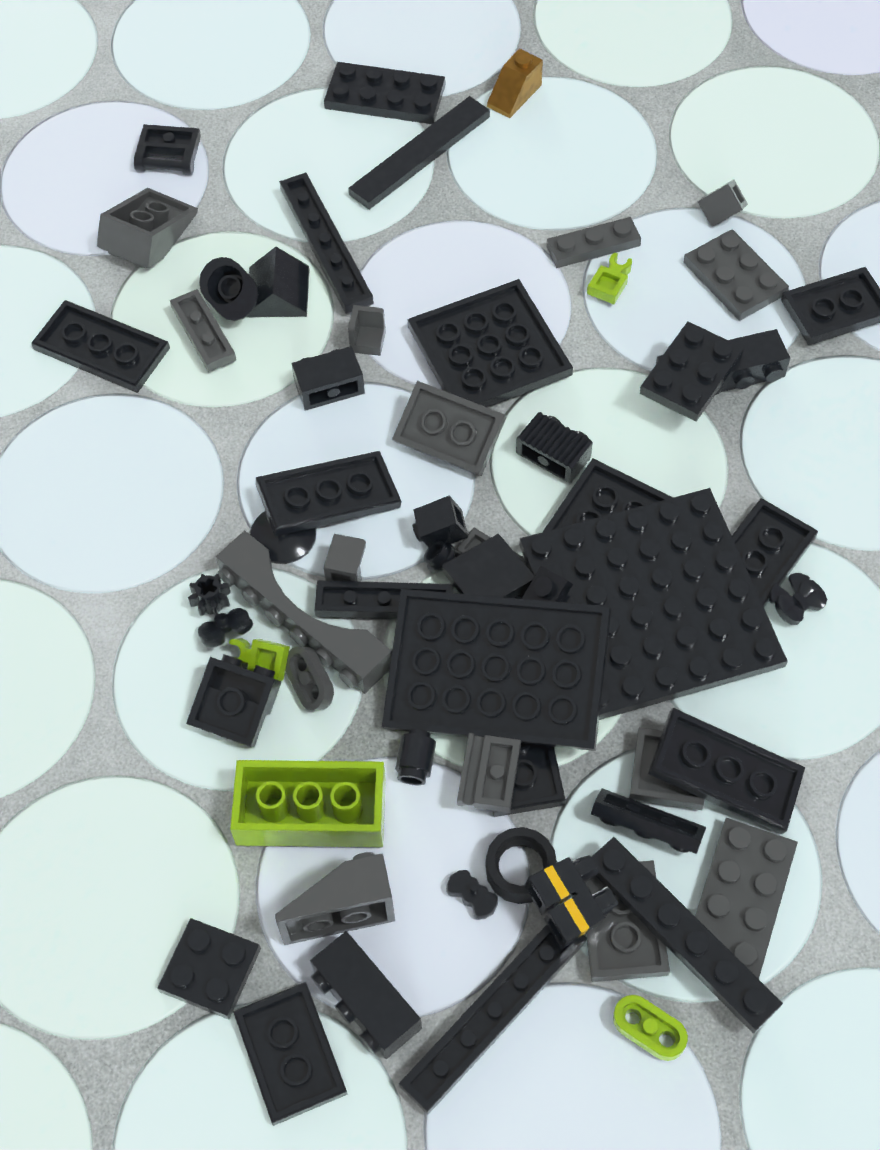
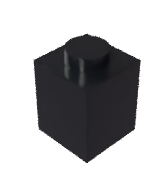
(439, 521)

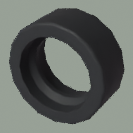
(512, 838)

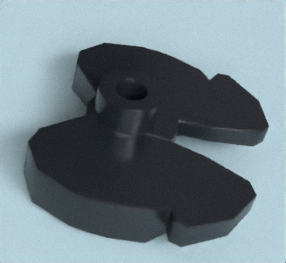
(807, 596)
(213, 632)

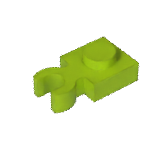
(610, 282)
(264, 654)

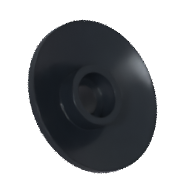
(285, 547)

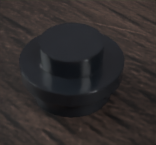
(438, 554)

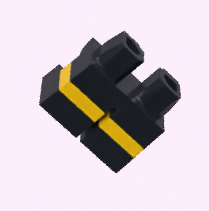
(580, 912)

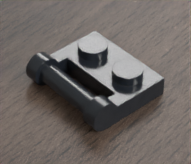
(167, 141)

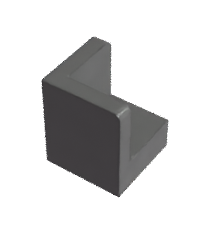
(723, 203)
(367, 330)
(344, 559)

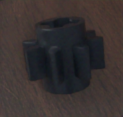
(209, 594)

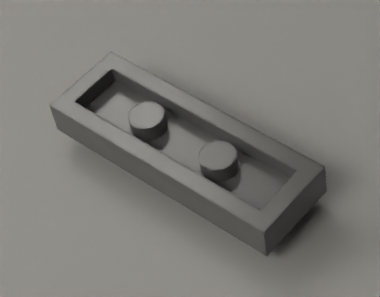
(593, 242)
(203, 330)

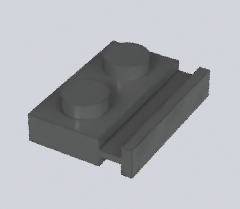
(489, 773)

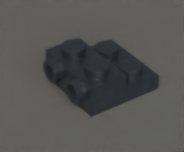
(234, 700)

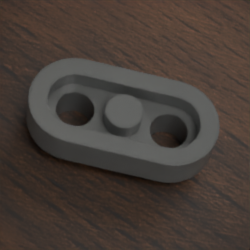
(309, 678)

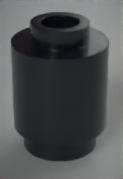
(415, 757)

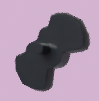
(472, 893)

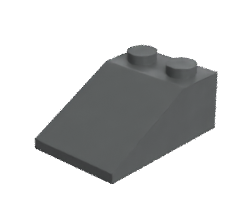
(144, 227)
(344, 900)

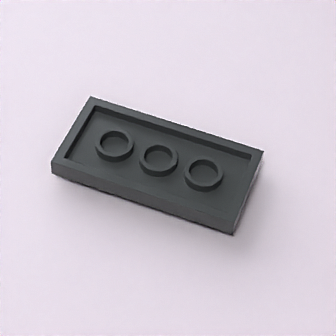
(746, 890)

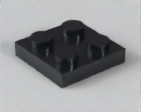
(209, 968)

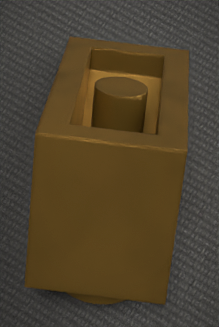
(516, 83)

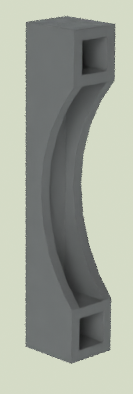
(352, 652)

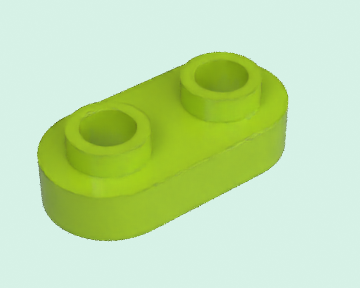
(651, 1026)

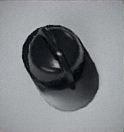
(228, 288)

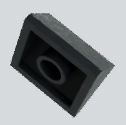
(281, 285)

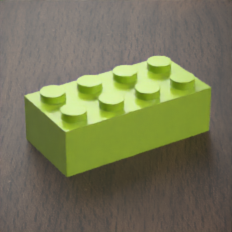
(308, 803)

